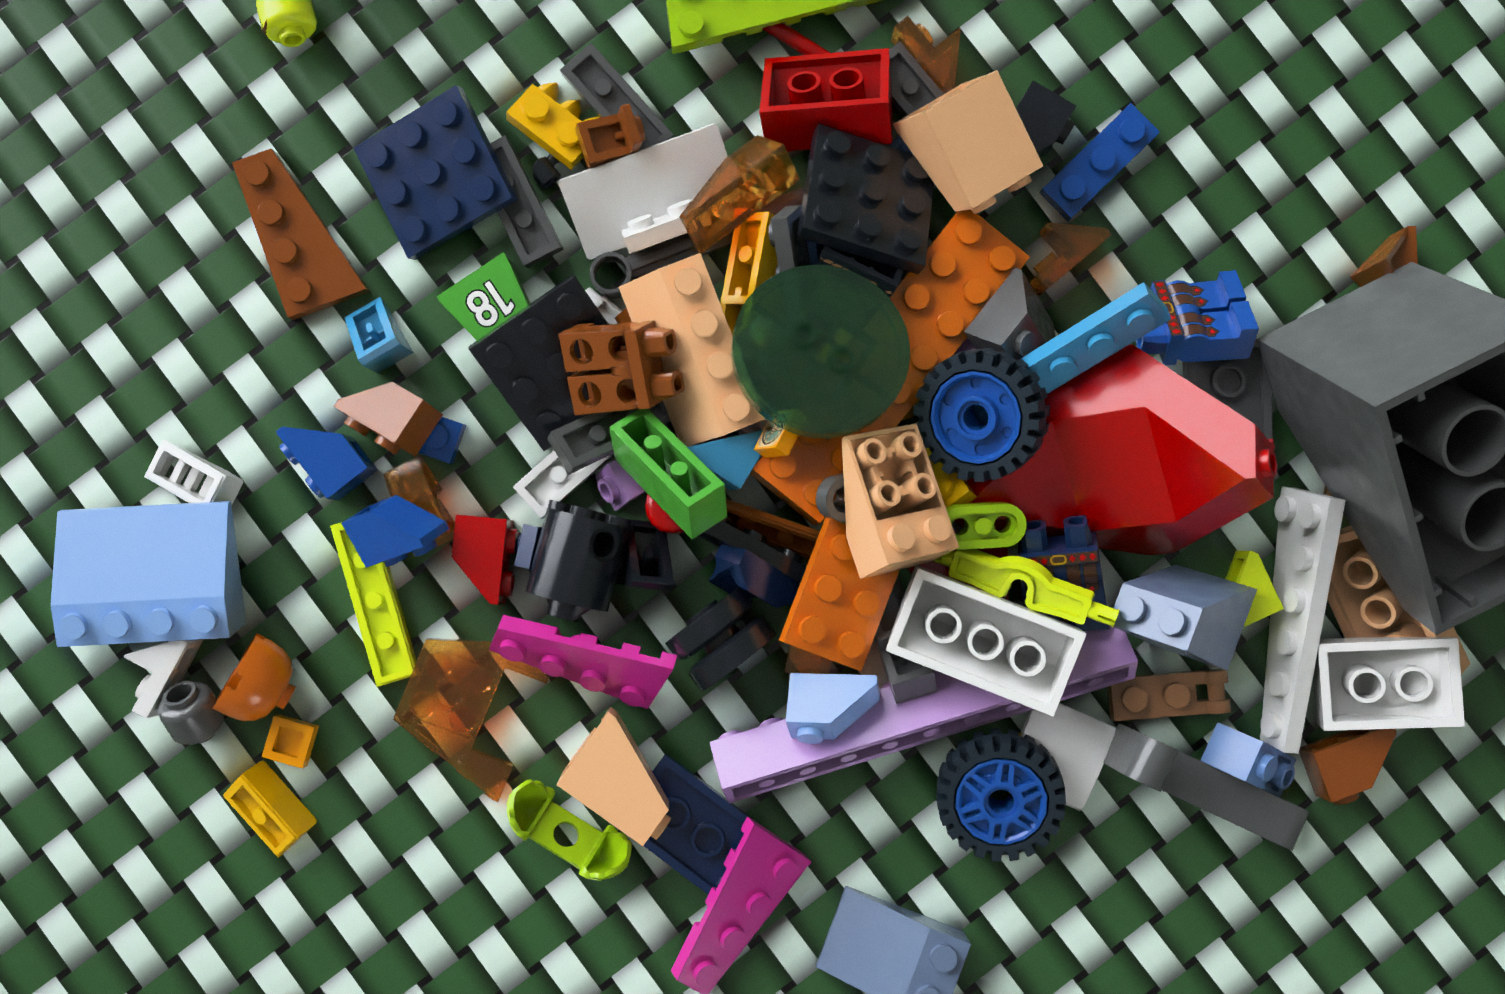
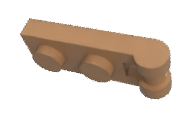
(1168, 695)

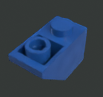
(330, 459)
(392, 530)

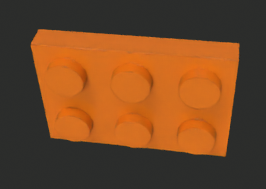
(833, 607)

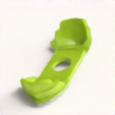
(535, 817)

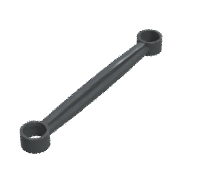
(674, 249)

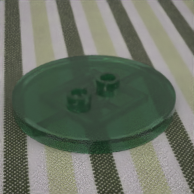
(820, 351)

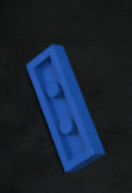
(1099, 162)

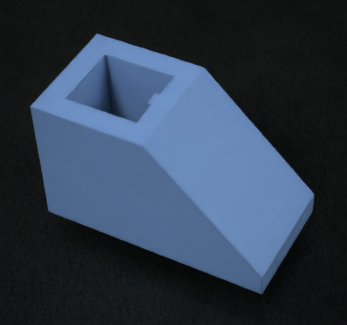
(1249, 760)

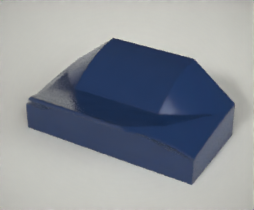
(755, 576)

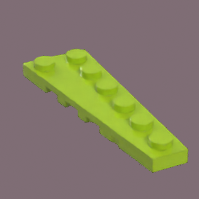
(707, 22)

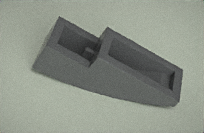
(904, 676)

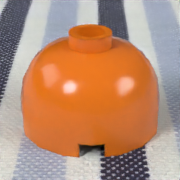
(257, 682)

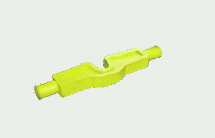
(1044, 591)

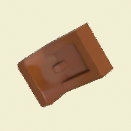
(610, 136)

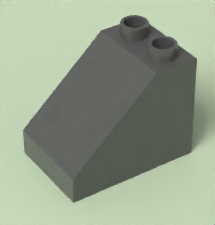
(1407, 424)

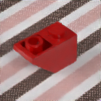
(483, 553)

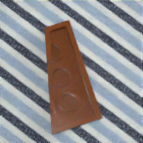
(300, 251)

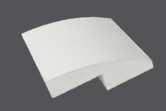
(1077, 745)

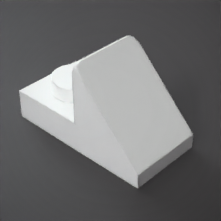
(168, 666)

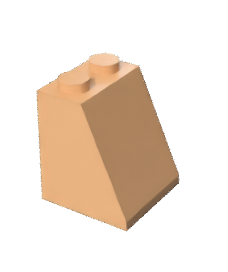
(972, 143)

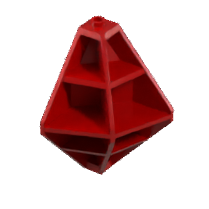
(1140, 459)

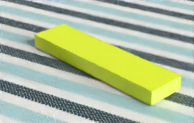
(377, 613)

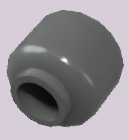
(189, 713)

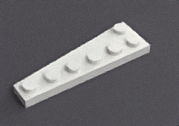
(1302, 578)

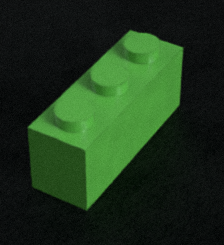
(669, 472)

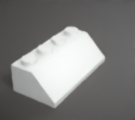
(985, 640)

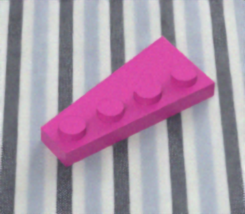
(583, 660)
(749, 891)

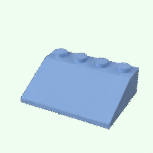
(146, 574)

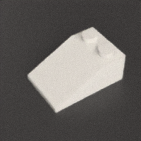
(1388, 683)

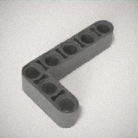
(1205, 787)

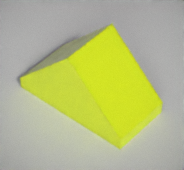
(1249, 571)

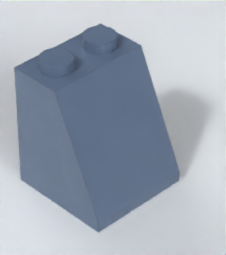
(1186, 613)

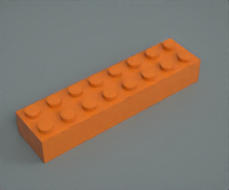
(937, 306)

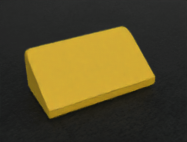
(270, 808)

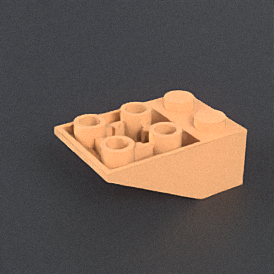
(893, 502)

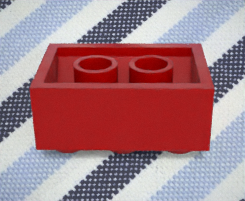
(831, 89)

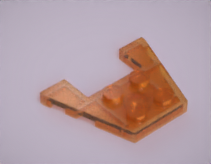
(450, 700)

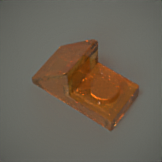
(938, 62)
(1071, 244)

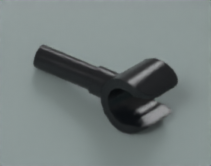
(545, 173)

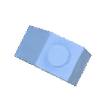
(827, 704)

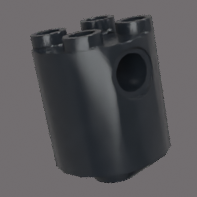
(577, 559)

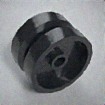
(720, 638)

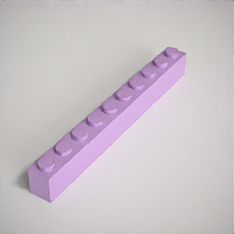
(771, 759)

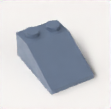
(891, 948)

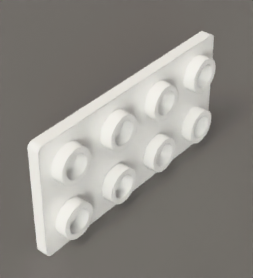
(642, 194)

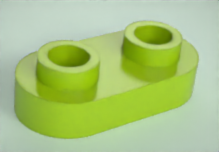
(979, 525)

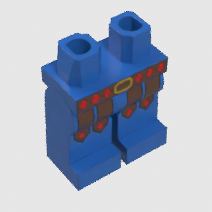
(1206, 321)

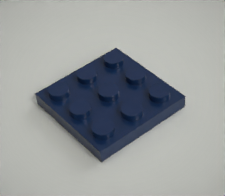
(435, 173)

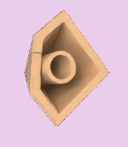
(616, 781)

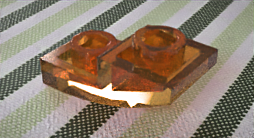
(419, 486)

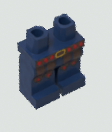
(1068, 558)

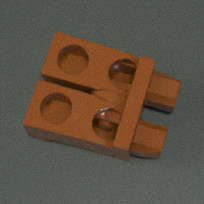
(620, 366)

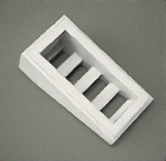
(218, 485)

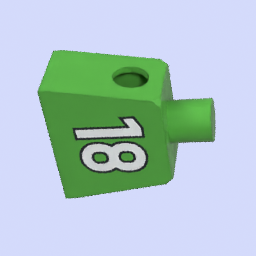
(486, 297)

